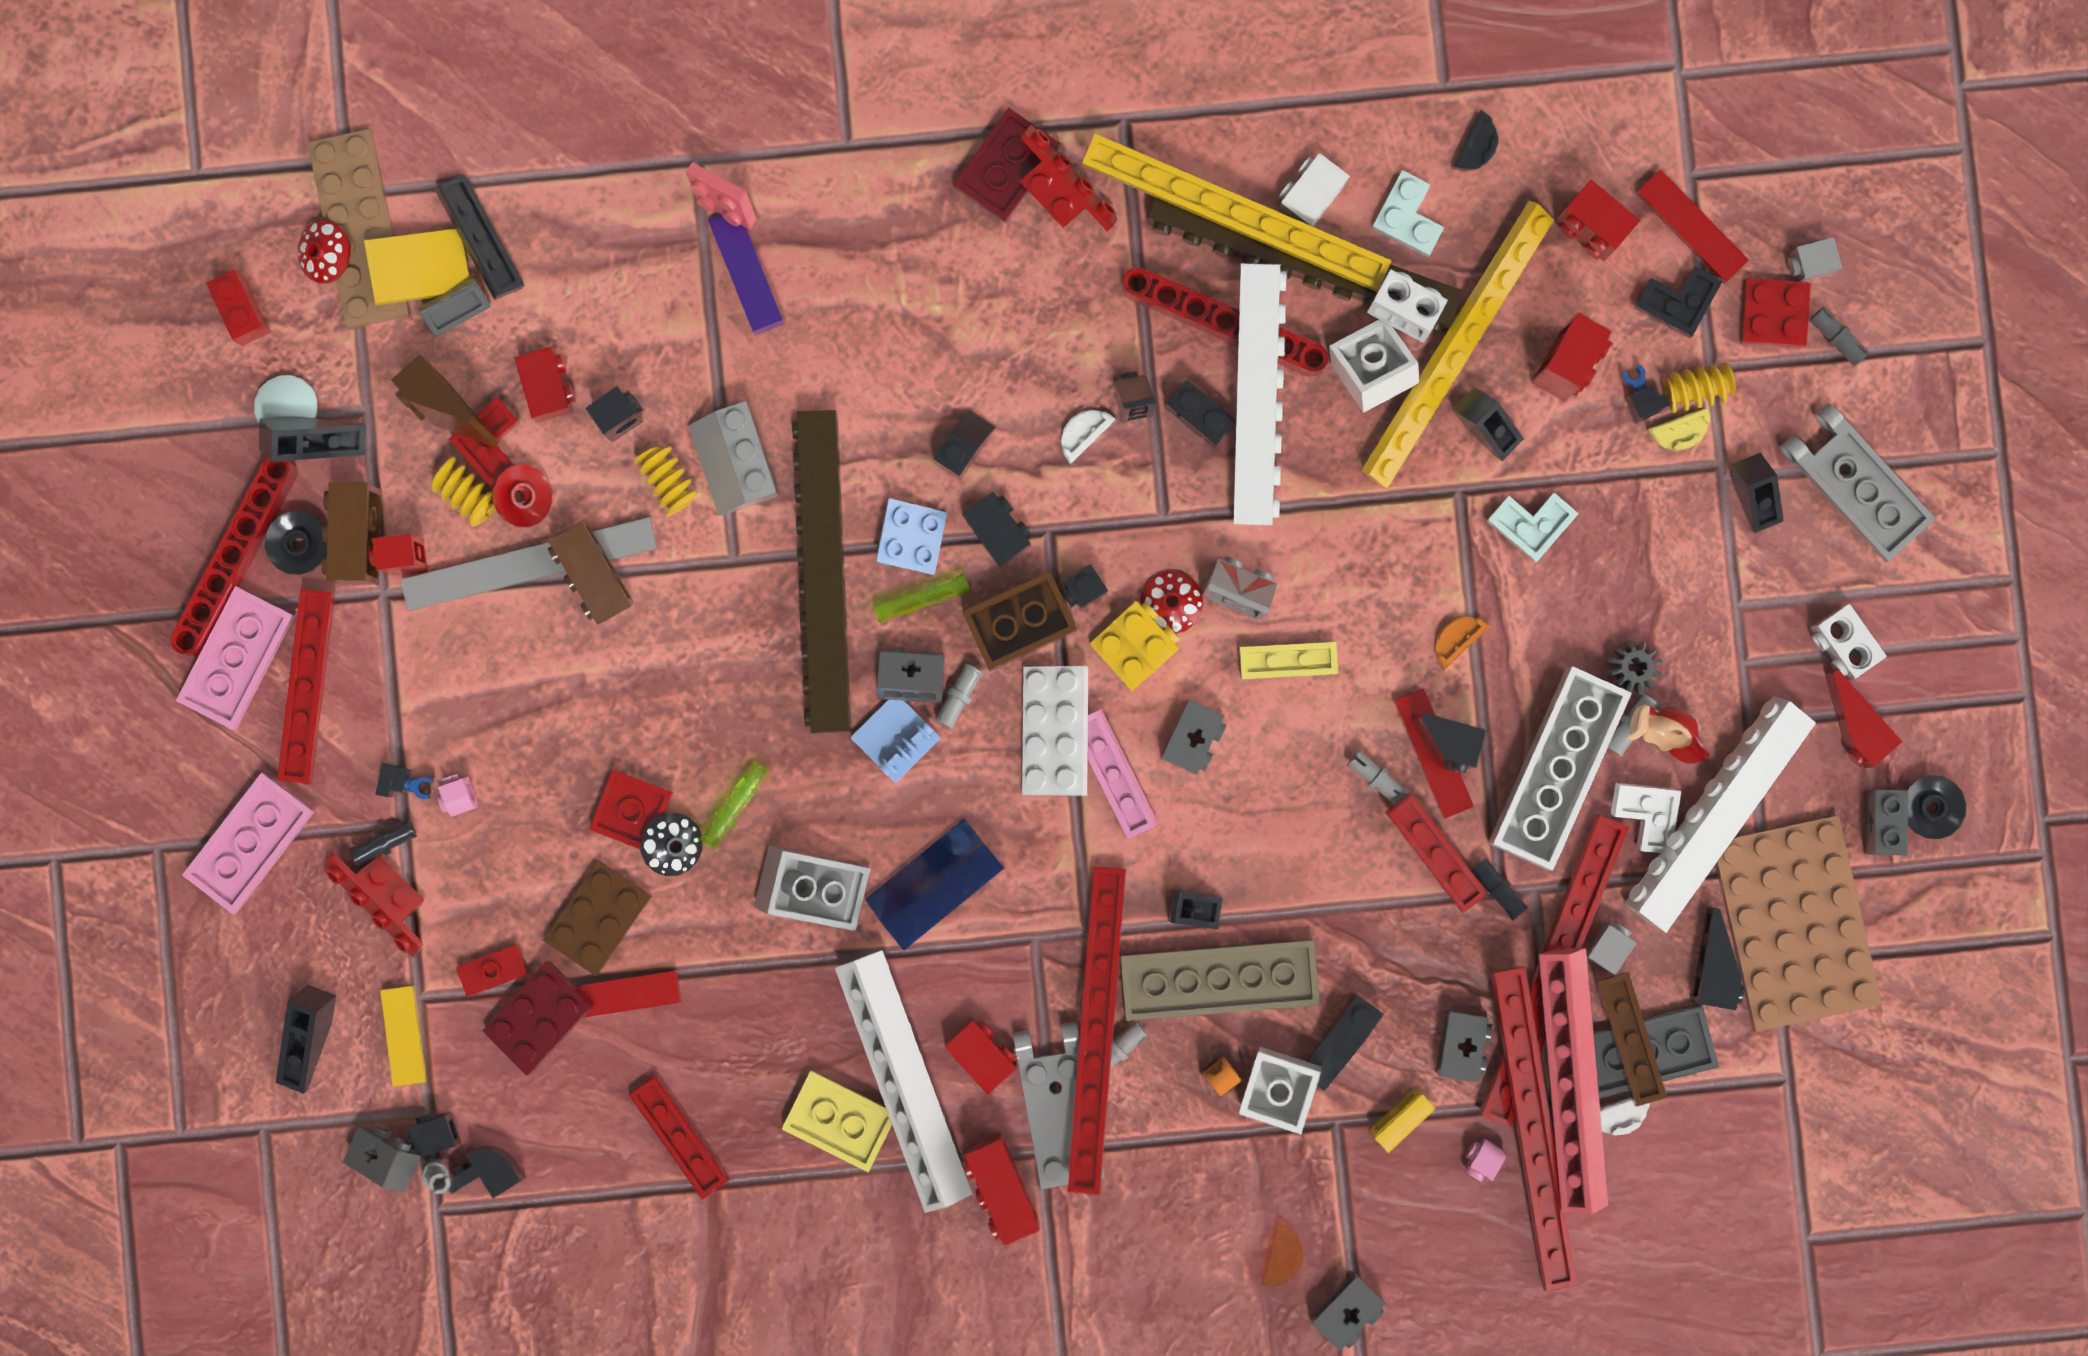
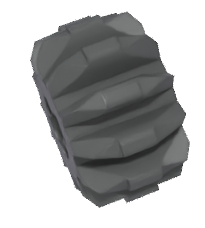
(1639, 656)

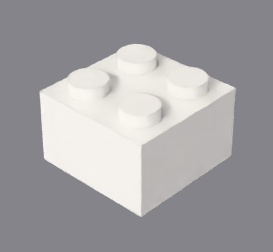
(1374, 364)
(1280, 1090)

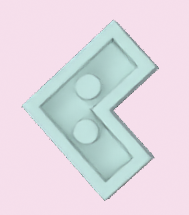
(1399, 216)
(1532, 533)

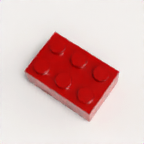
(1572, 357)
(1001, 1190)

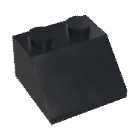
(1450, 741)

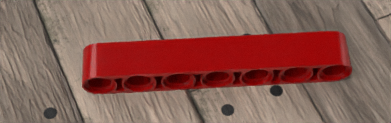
(1212, 310)
(220, 565)

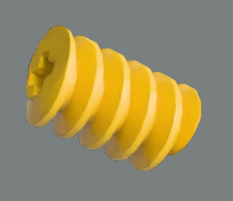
(1699, 385)
(665, 479)
(463, 493)

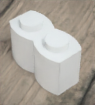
(1314, 190)

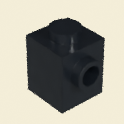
(1084, 588)
(433, 1134)

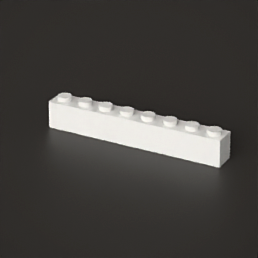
(1257, 394)
(1719, 813)
(903, 1081)

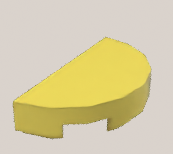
(1681, 432)

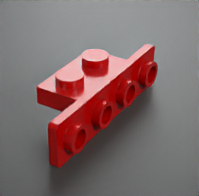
(1059, 187)
(382, 895)

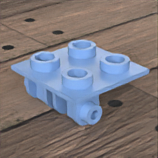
(911, 536)
(895, 738)

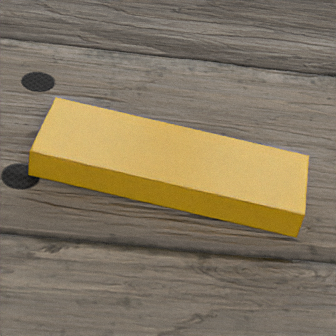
(403, 1036)

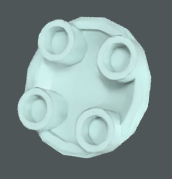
(285, 398)

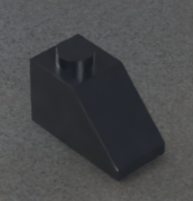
(1488, 423)
(963, 444)
(1758, 492)

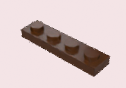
(1631, 1039)

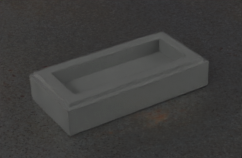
(454, 307)

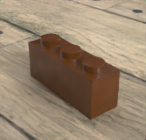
(589, 572)

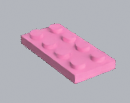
(235, 658)
(248, 843)

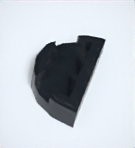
(1479, 145)

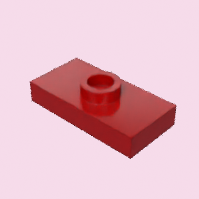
(492, 970)

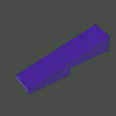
(746, 275)

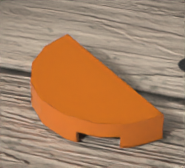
(1456, 638)

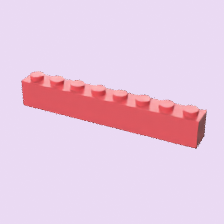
(1573, 1080)

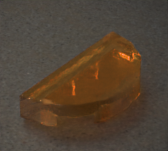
(1284, 1258)

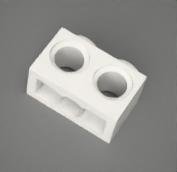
(1403, 313)
(1854, 636)

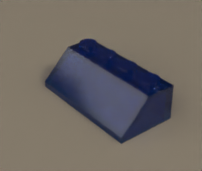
(934, 884)

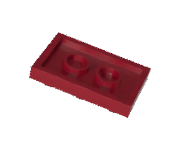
(999, 165)
(538, 1018)

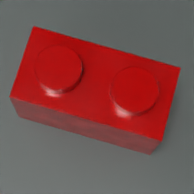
(238, 307)
(544, 384)
(398, 554)
(981, 1055)

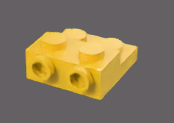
(1136, 644)

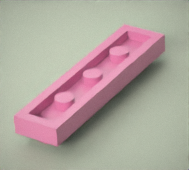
(1117, 778)

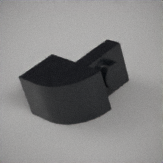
(493, 1166)

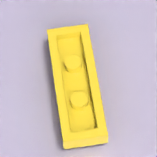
(1288, 660)

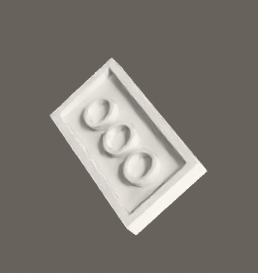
(1055, 730)

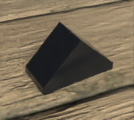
(1195, 909)

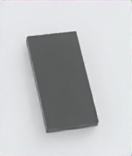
(1678, 1042)

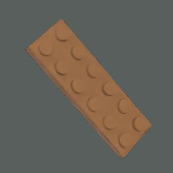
(355, 198)

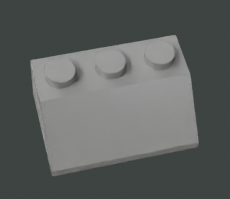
(733, 459)

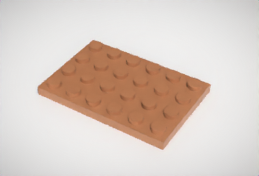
(1797, 924)

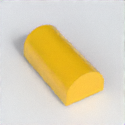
(1401, 1120)

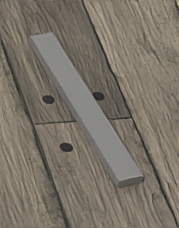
(518, 567)

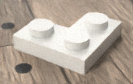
(1656, 809)

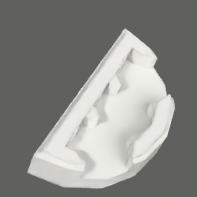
(1083, 431)
(1622, 1116)

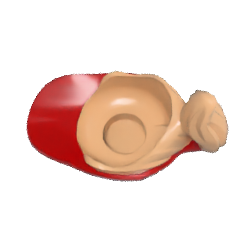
(1670, 730)

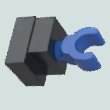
(1644, 401)
(398, 779)

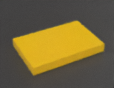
(415, 266)

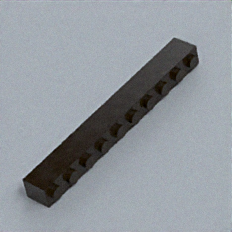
(1198, 230)
(823, 572)

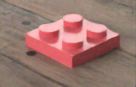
(721, 196)

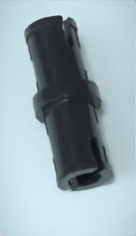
(383, 842)
(1499, 889)

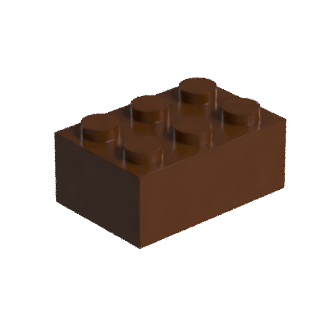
(351, 525)
(1019, 621)

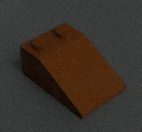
(434, 398)

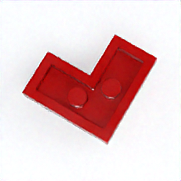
(487, 459)

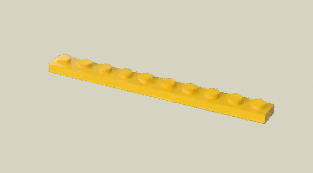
(1236, 212)
(1458, 344)

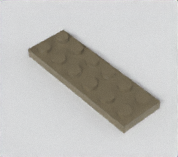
(1219, 980)

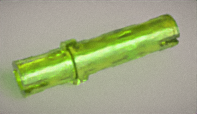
(921, 598)
(734, 805)

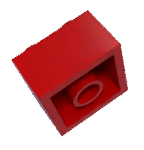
(1597, 221)

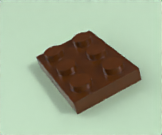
(597, 918)

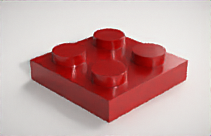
(1775, 312)
(628, 808)

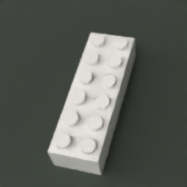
(1559, 768)

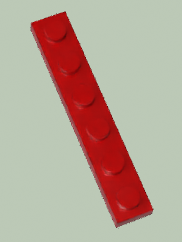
(305, 686)

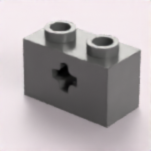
(923, 687)
(1194, 718)
(1886, 822)
(1451, 1059)
(382, 1158)
(1330, 1316)

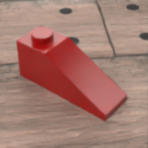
(1859, 724)

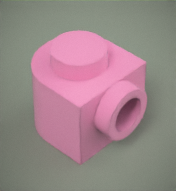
(456, 795)
(1484, 1160)

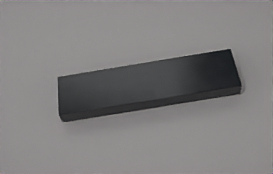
(479, 237)

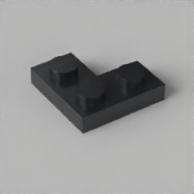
(1683, 309)

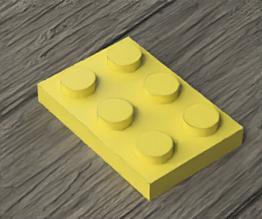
(839, 1121)

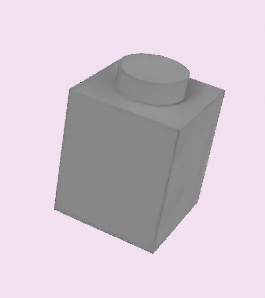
(1814, 260)
(1610, 947)

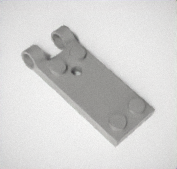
(1870, 495)
(1050, 1113)

